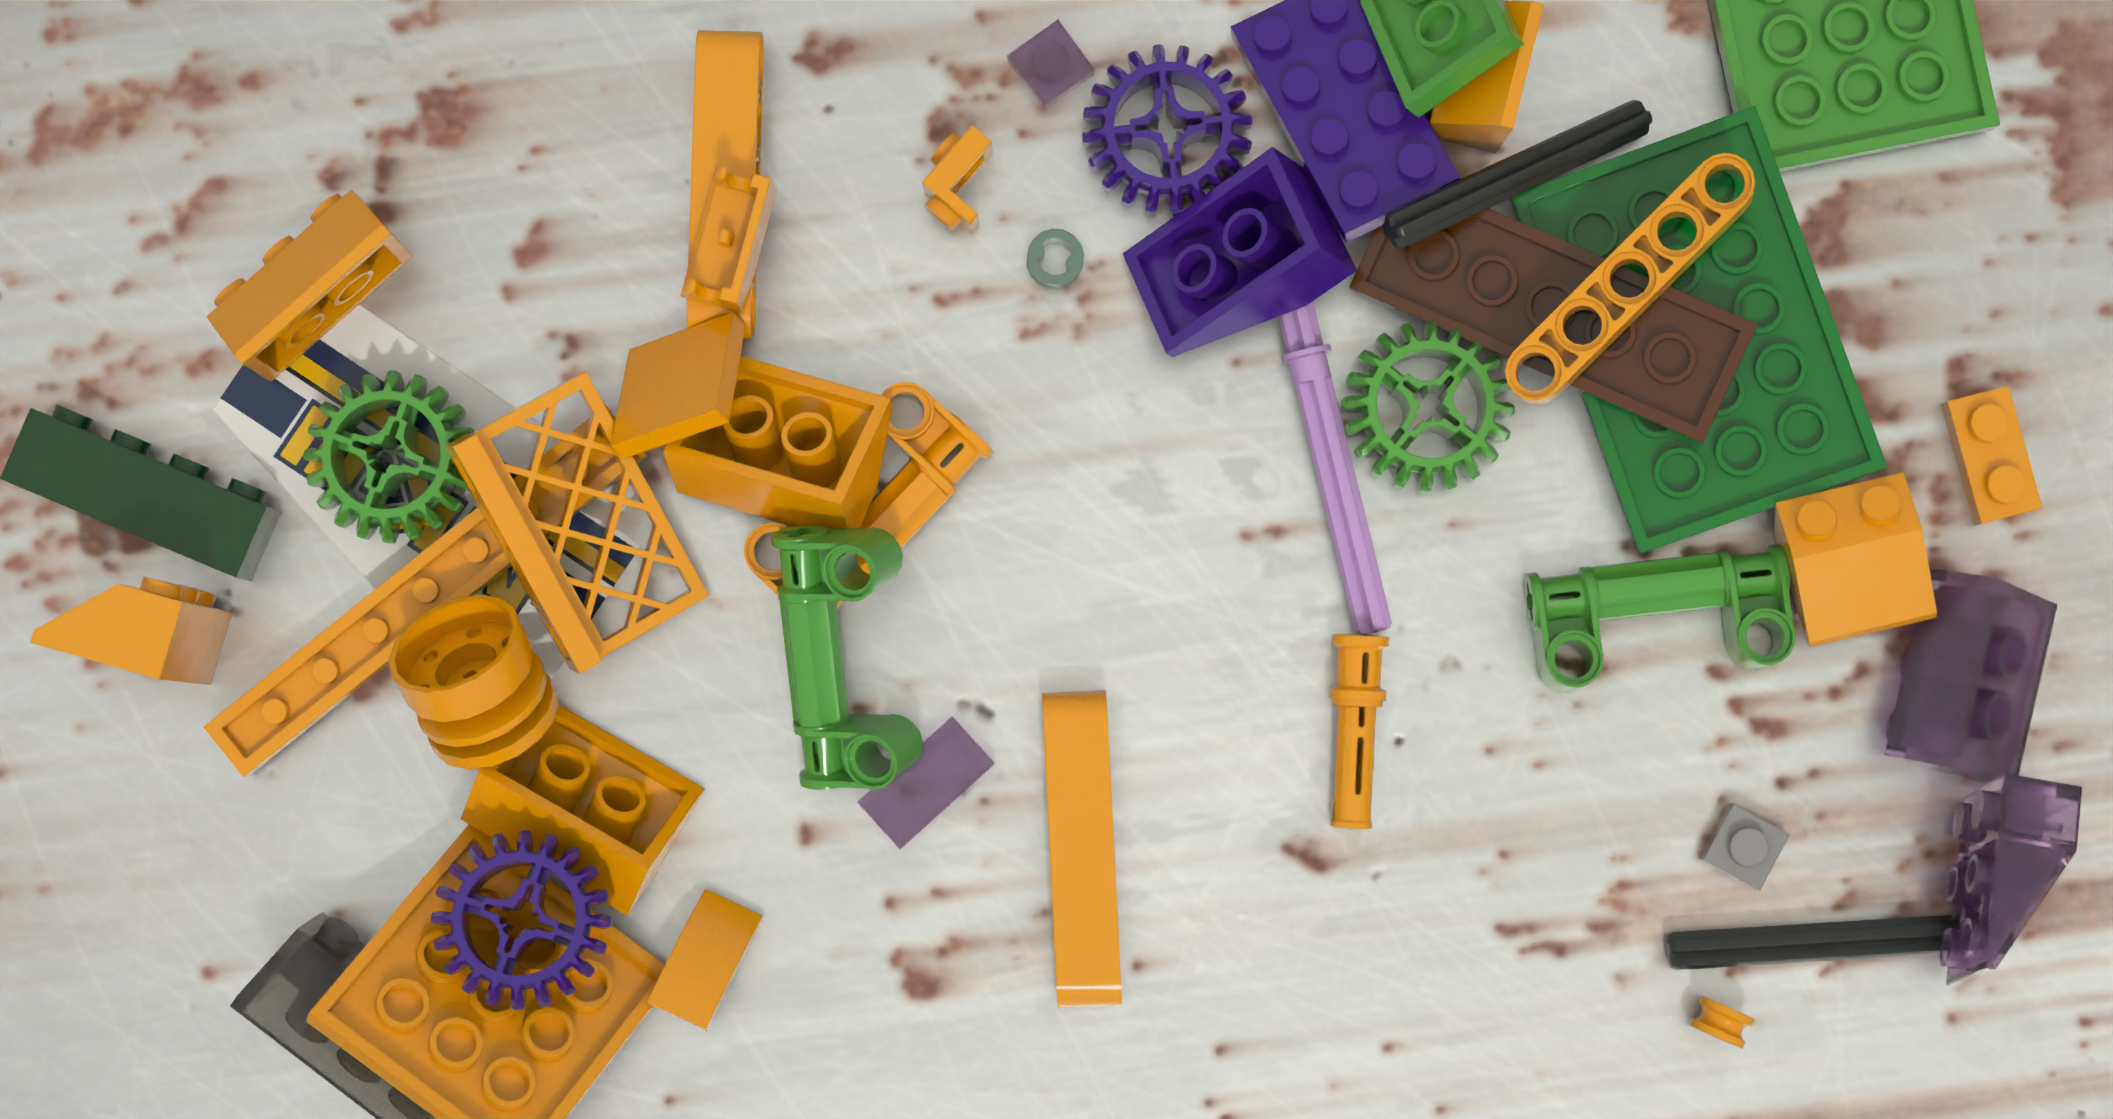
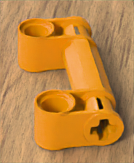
(916, 489)

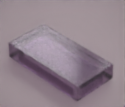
(942, 773)

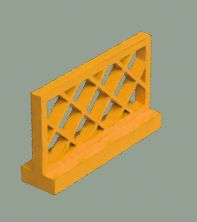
(528, 549)

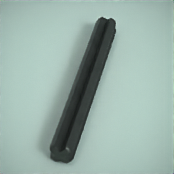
(1516, 174)
(1807, 942)

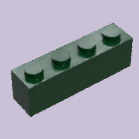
(141, 494)

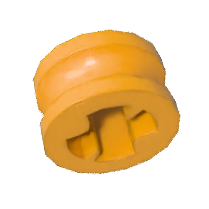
(1721, 1022)

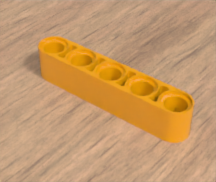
(725, 134)
(1642, 249)
(1081, 849)

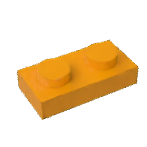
(1991, 455)

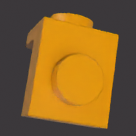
(955, 164)

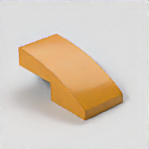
(704, 959)

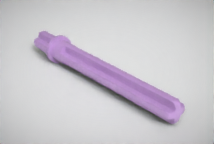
(1334, 469)

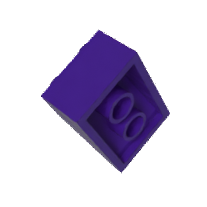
(1239, 256)

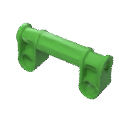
(817, 572)
(1659, 589)

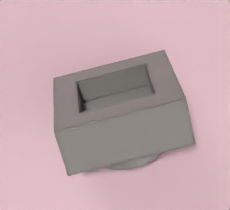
(1744, 846)

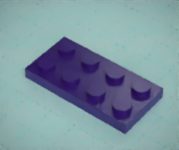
(1342, 110)

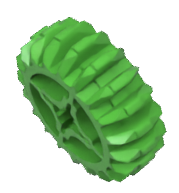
(1452, 423)
(381, 485)

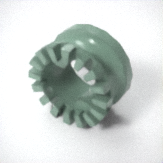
(1073, 263)

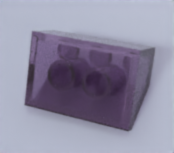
(1971, 678)

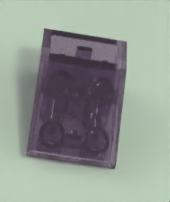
(2011, 852)

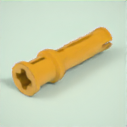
(1357, 696)

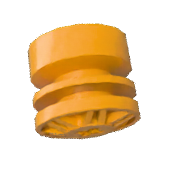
(474, 681)

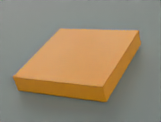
(678, 385)

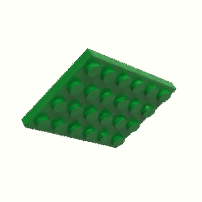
(1794, 404)

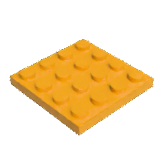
(452, 1048)

